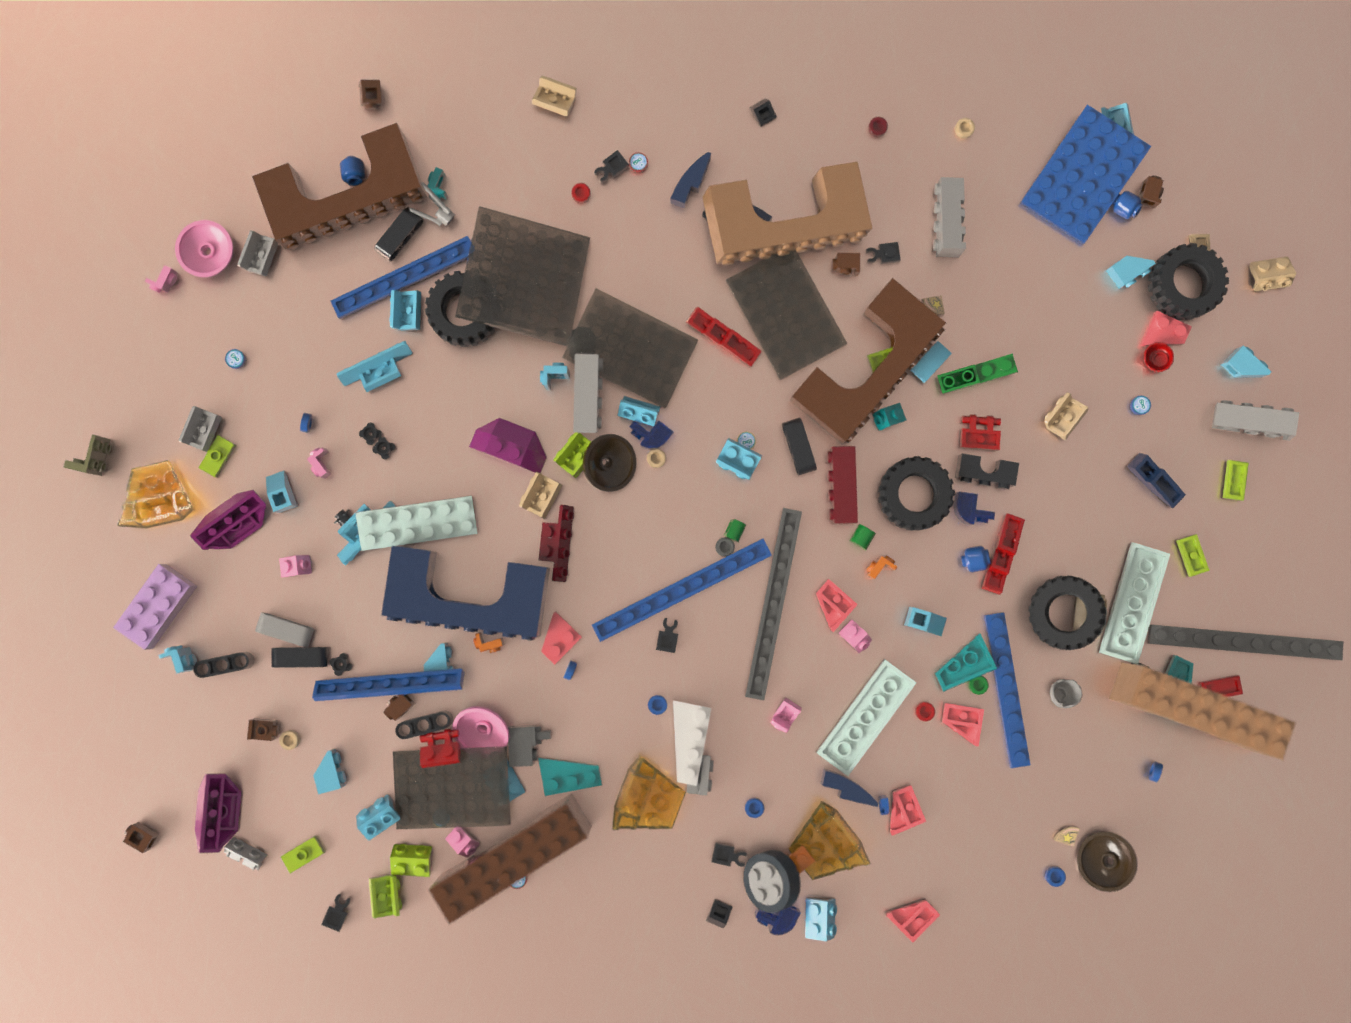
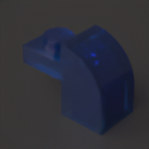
(655, 439)
(966, 510)
(781, 922)

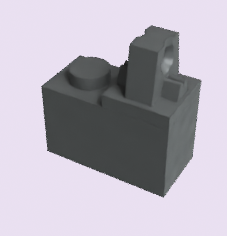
(522, 743)

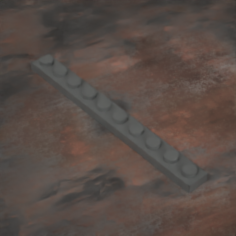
(773, 604)
(1245, 642)

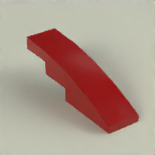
(723, 336)
(1003, 553)

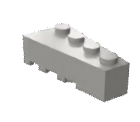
(949, 217)
(587, 393)
(1256, 420)

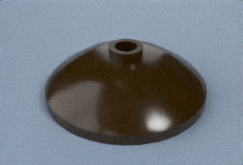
(619, 462)
(1094, 865)

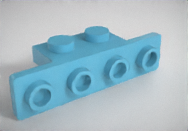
(376, 369)
(350, 533)

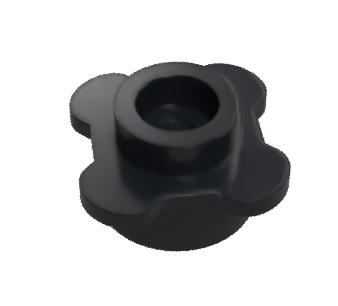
(364, 433)
(381, 443)
(342, 517)
(338, 670)

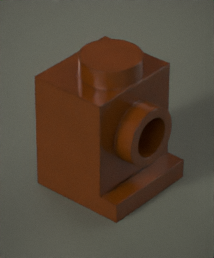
(372, 87)
(1151, 191)
(847, 263)
(398, 706)
(254, 729)
(141, 844)

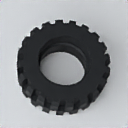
(1208, 268)
(438, 320)
(934, 475)
(1061, 586)

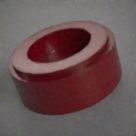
(878, 126)

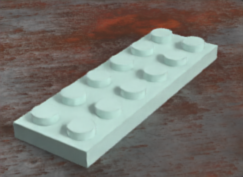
(416, 523)
(1134, 603)
(866, 717)

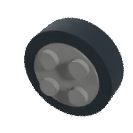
(772, 881)

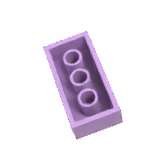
(155, 606)

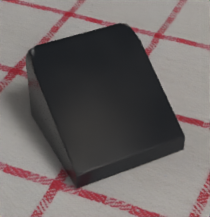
(763, 111)
(719, 914)

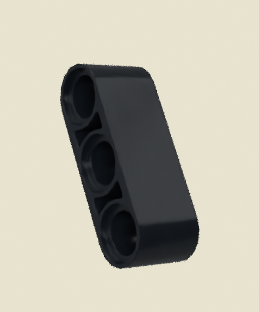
(398, 234)
(799, 446)
(299, 657)
(215, 668)
(415, 728)

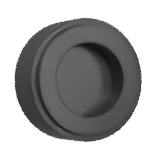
(725, 547)

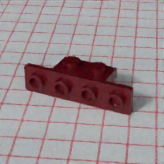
(556, 543)

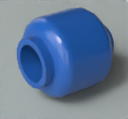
(352, 170)
(1127, 205)
(976, 559)

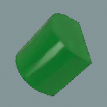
(735, 530)
(862, 536)

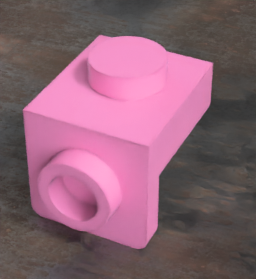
(165, 280)
(318, 467)
(295, 565)
(856, 636)
(785, 715)
(462, 842)

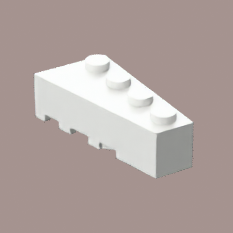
(690, 736)

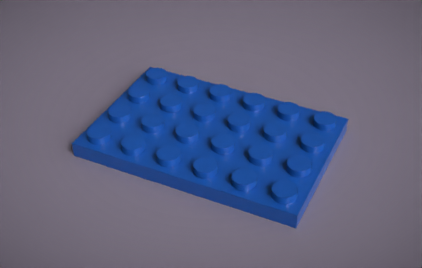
(1085, 174)

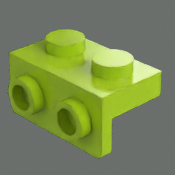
(572, 454)
(411, 860)
(385, 896)

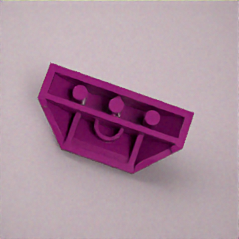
(511, 444)
(230, 522)
(216, 812)

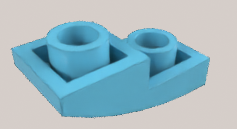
(931, 361)

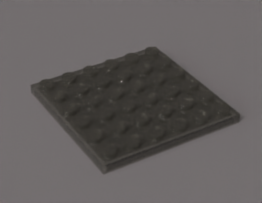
(523, 276)

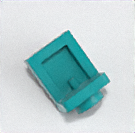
(435, 181)
(889, 416)

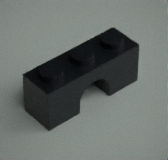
(1003, 475)

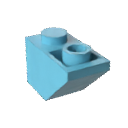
(1128, 269)
(1245, 365)
(280, 492)
(925, 621)
(439, 659)
(329, 773)

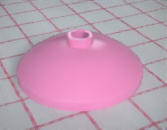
(196, 240)
(473, 732)

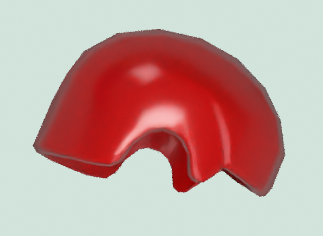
(1158, 357)

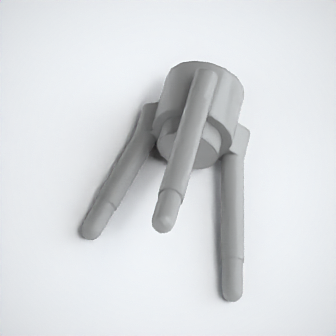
(444, 214)

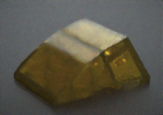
(154, 497)
(646, 799)
(830, 843)

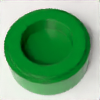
(978, 685)

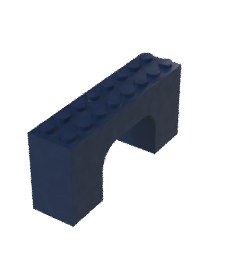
(412, 597)

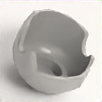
(1065, 693)

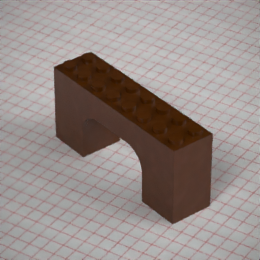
(390, 186)
(910, 333)
(511, 860)

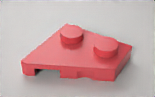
(1165, 330)
(834, 604)
(559, 638)
(964, 721)
(905, 810)
(913, 918)

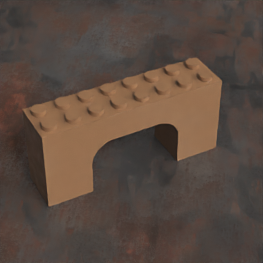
(743, 235)
(1202, 710)

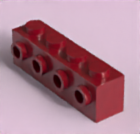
(843, 485)

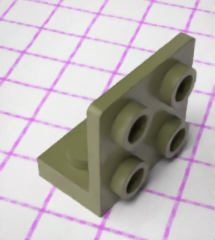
(95, 457)

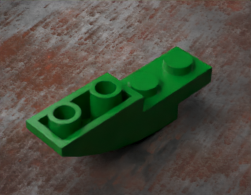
(977, 374)

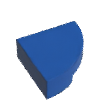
(883, 805)

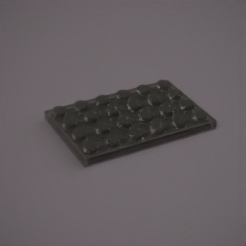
(786, 313)
(634, 347)
(452, 794)

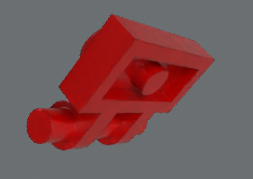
(977, 438)
(439, 754)

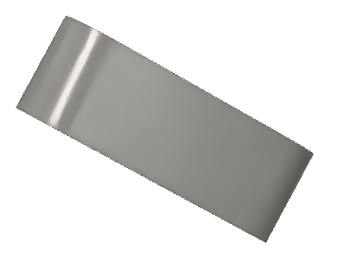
(284, 629)

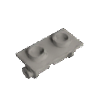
(238, 849)

